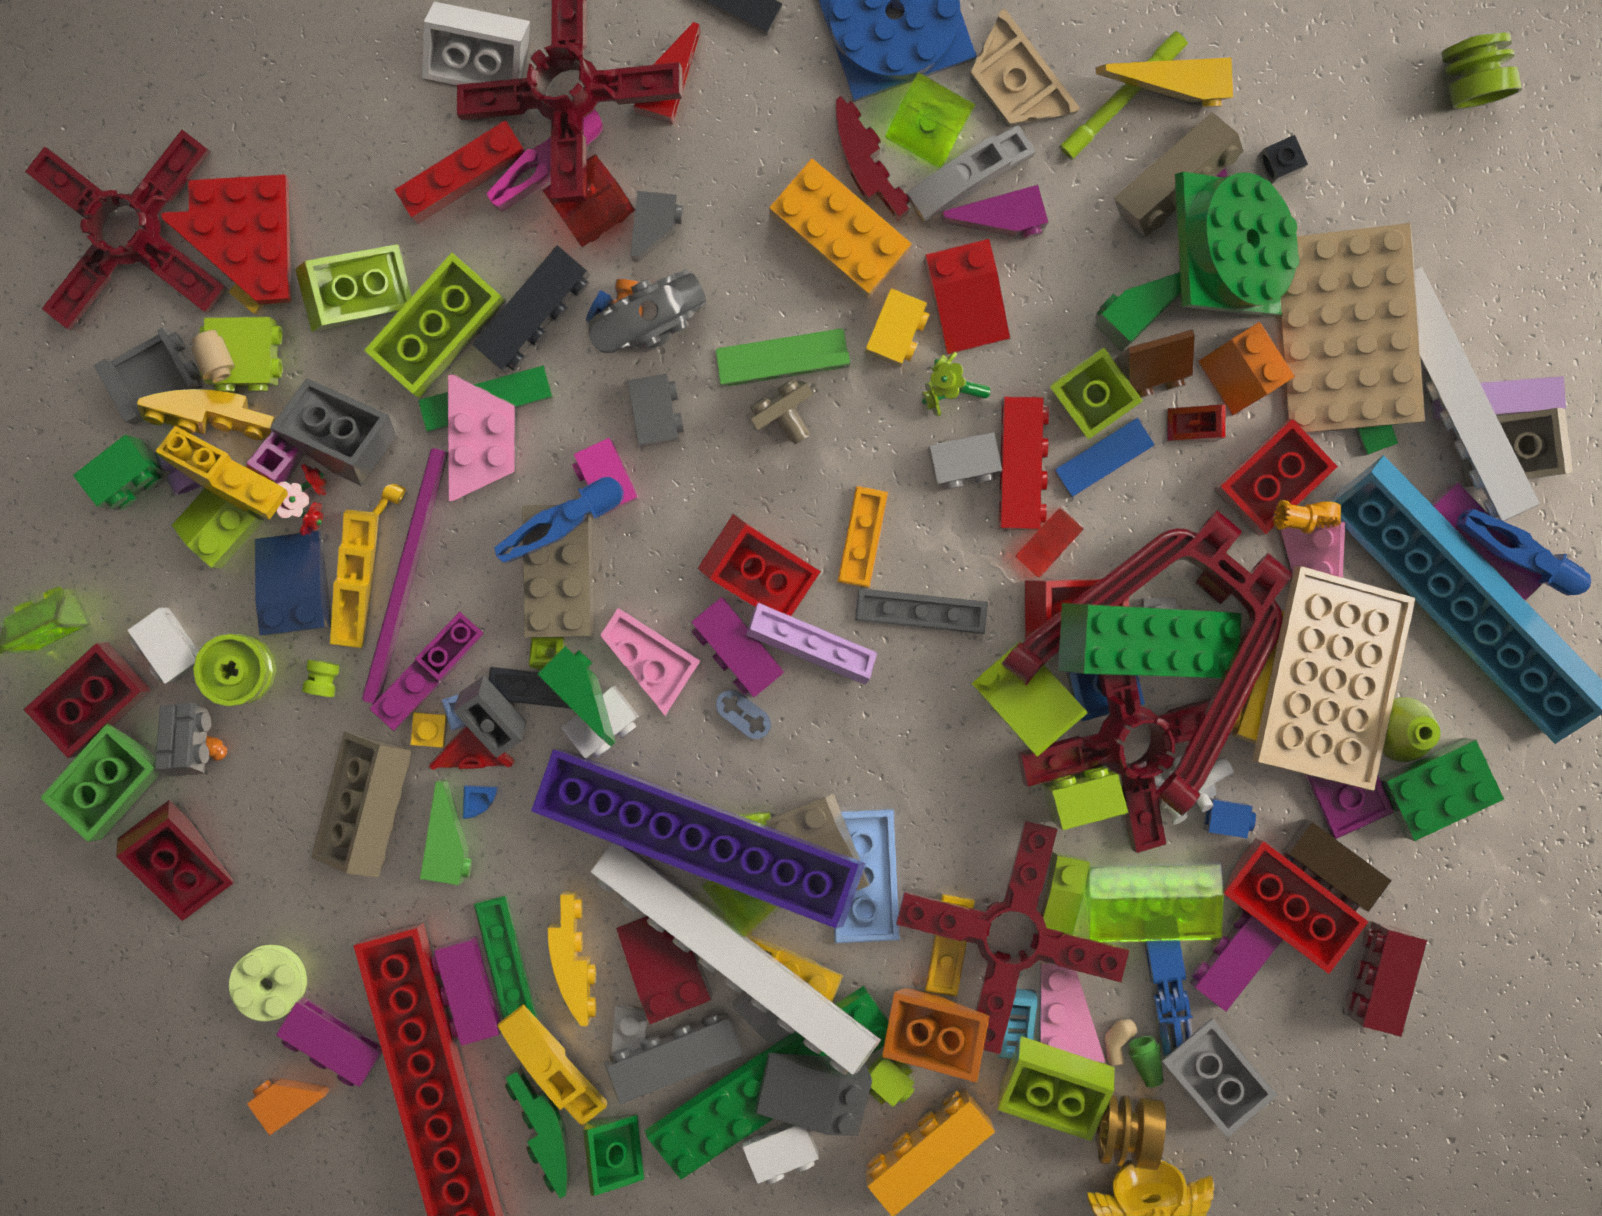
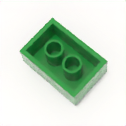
(1441, 789)

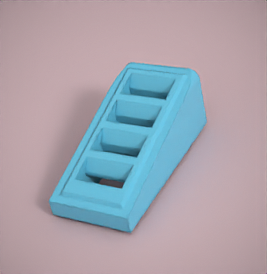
(1025, 1005)

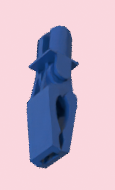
(596, 500)
(1527, 553)
(1165, 966)

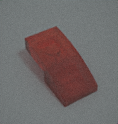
(1049, 542)

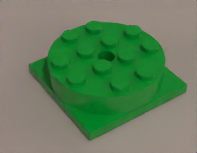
(1234, 243)

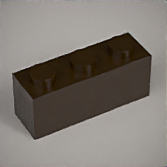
(1336, 866)

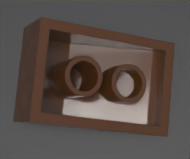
(1159, 363)

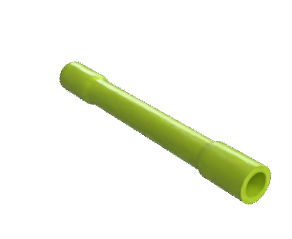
(1085, 133)

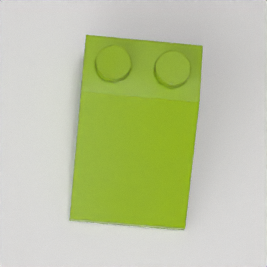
(353, 287)
(1034, 711)

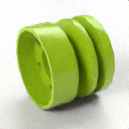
(1480, 65)

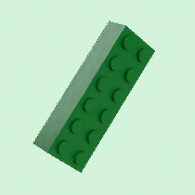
(1147, 641)

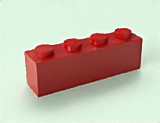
(460, 172)
(1021, 463)

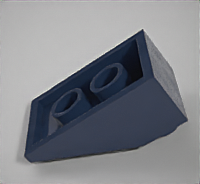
(291, 584)

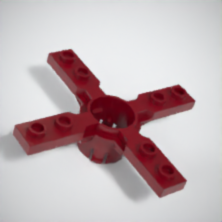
(567, 116)
(146, 245)
(1101, 749)
(1047, 944)

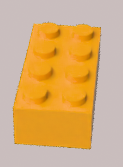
(839, 228)
(928, 1151)

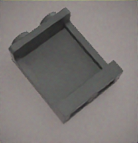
(148, 370)

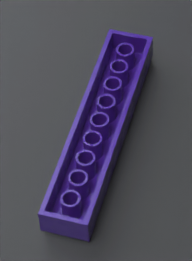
(699, 838)

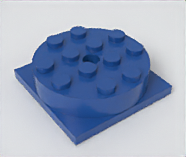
(889, 52)

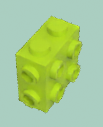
(253, 349)

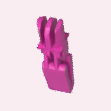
(503, 193)

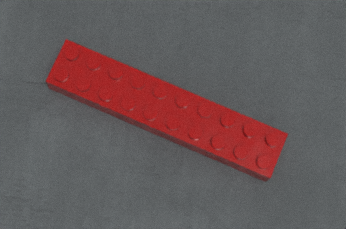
(427, 1074)

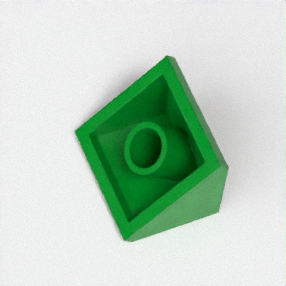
(613, 1153)

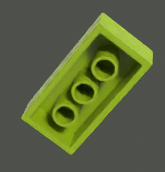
(435, 325)

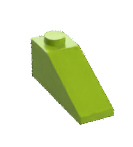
(1064, 891)

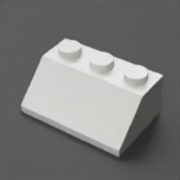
(472, 45)

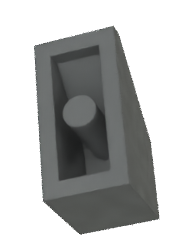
(654, 221)

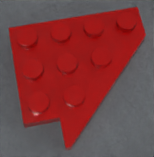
(242, 231)

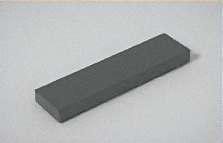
(921, 611)

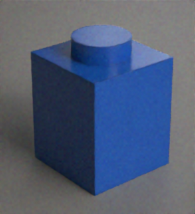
(1229, 818)

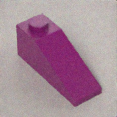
(1005, 214)
(275, 459)

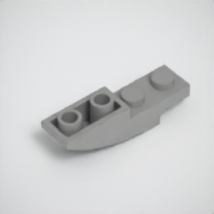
(970, 171)

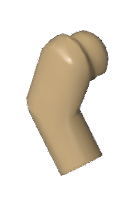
(1116, 1038)

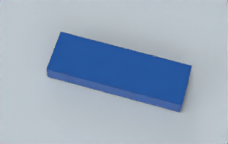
(1104, 457)

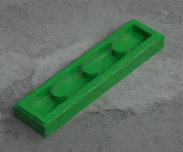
(517, 388)
(504, 955)

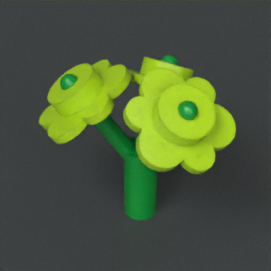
(949, 384)

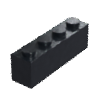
(532, 309)

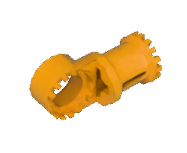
(1307, 517)

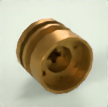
(1132, 1132)

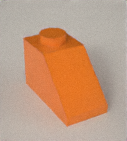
(283, 1101)

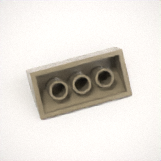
(361, 805)

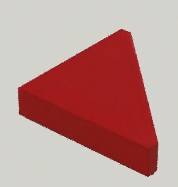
(468, 753)

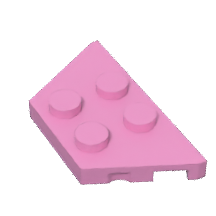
(478, 437)

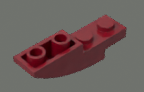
(859, 149)

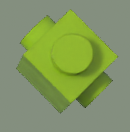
(891, 1081)

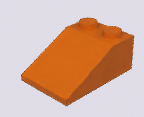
(935, 1034)

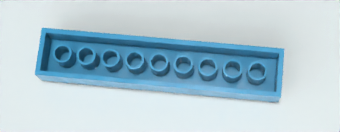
(1470, 600)

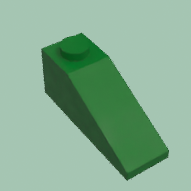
(580, 689)

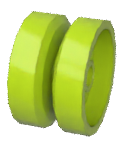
(215, 669)

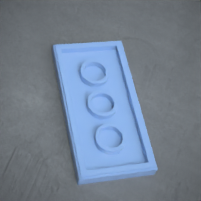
(876, 906)

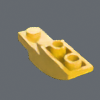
(197, 408)
(220, 474)
(572, 971)
(817, 976)
(550, 1067)

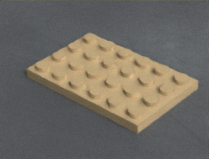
(1353, 331)
(1333, 678)

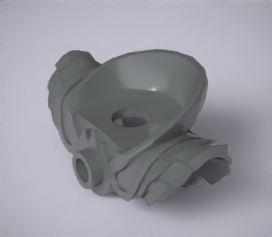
(622, 326)

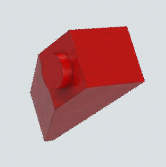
(680, 51)

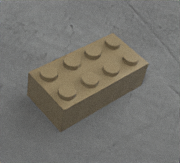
(558, 581)

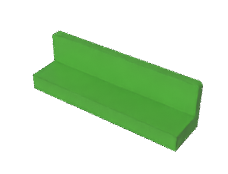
(782, 357)

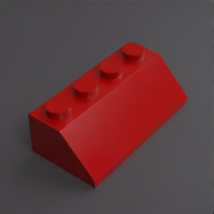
(1293, 905)

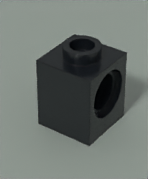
(1282, 159)

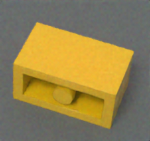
(896, 328)

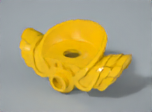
(1153, 1194)

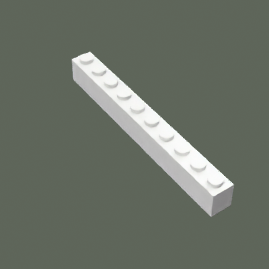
(736, 957)

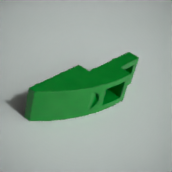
(549, 1142)

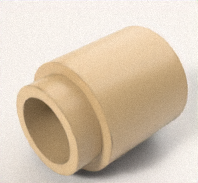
(212, 356)

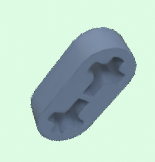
(738, 720)

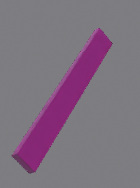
(405, 575)

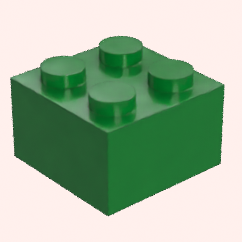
(120, 473)

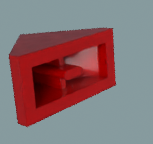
(1197, 423)

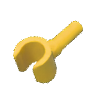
(390, 493)

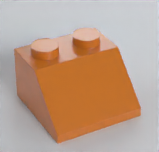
(1246, 368)

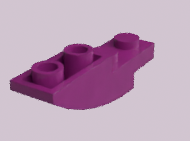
(427, 671)

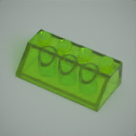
(1155, 903)

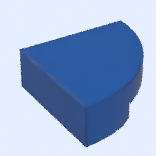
(599, 304)
(477, 799)

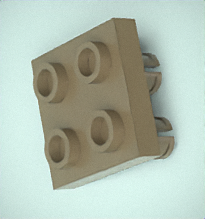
(782, 409)

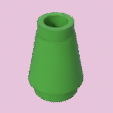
(1147, 1059)

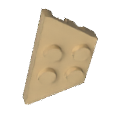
(1018, 77)

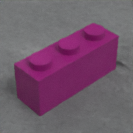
(736, 650)
(1235, 960)
(467, 990)
(330, 1042)

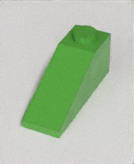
(446, 846)

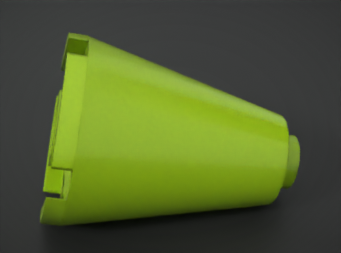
(1410, 730)

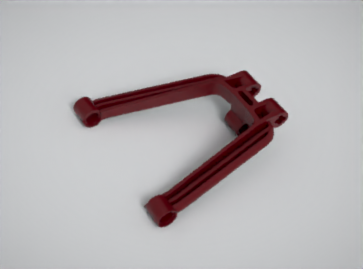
(1220, 579)

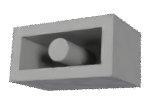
(964, 460)

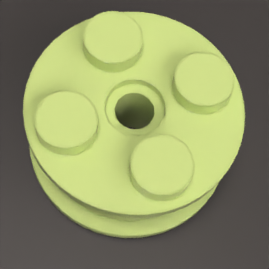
(250, 990)

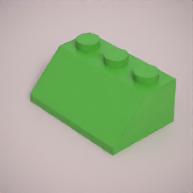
(102, 783)

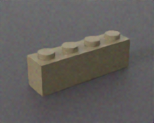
(1152, 194)

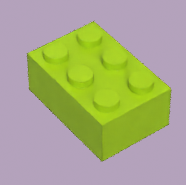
(1085, 798)
(1056, 1088)

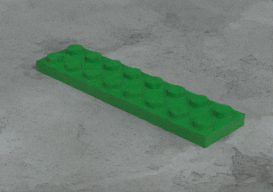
(727, 1108)

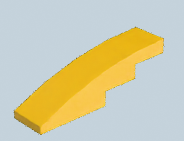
(354, 578)

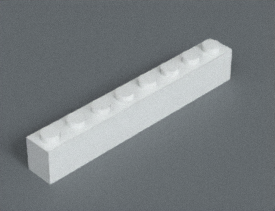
(1469, 410)

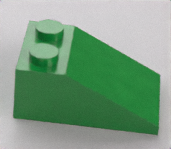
(1135, 309)

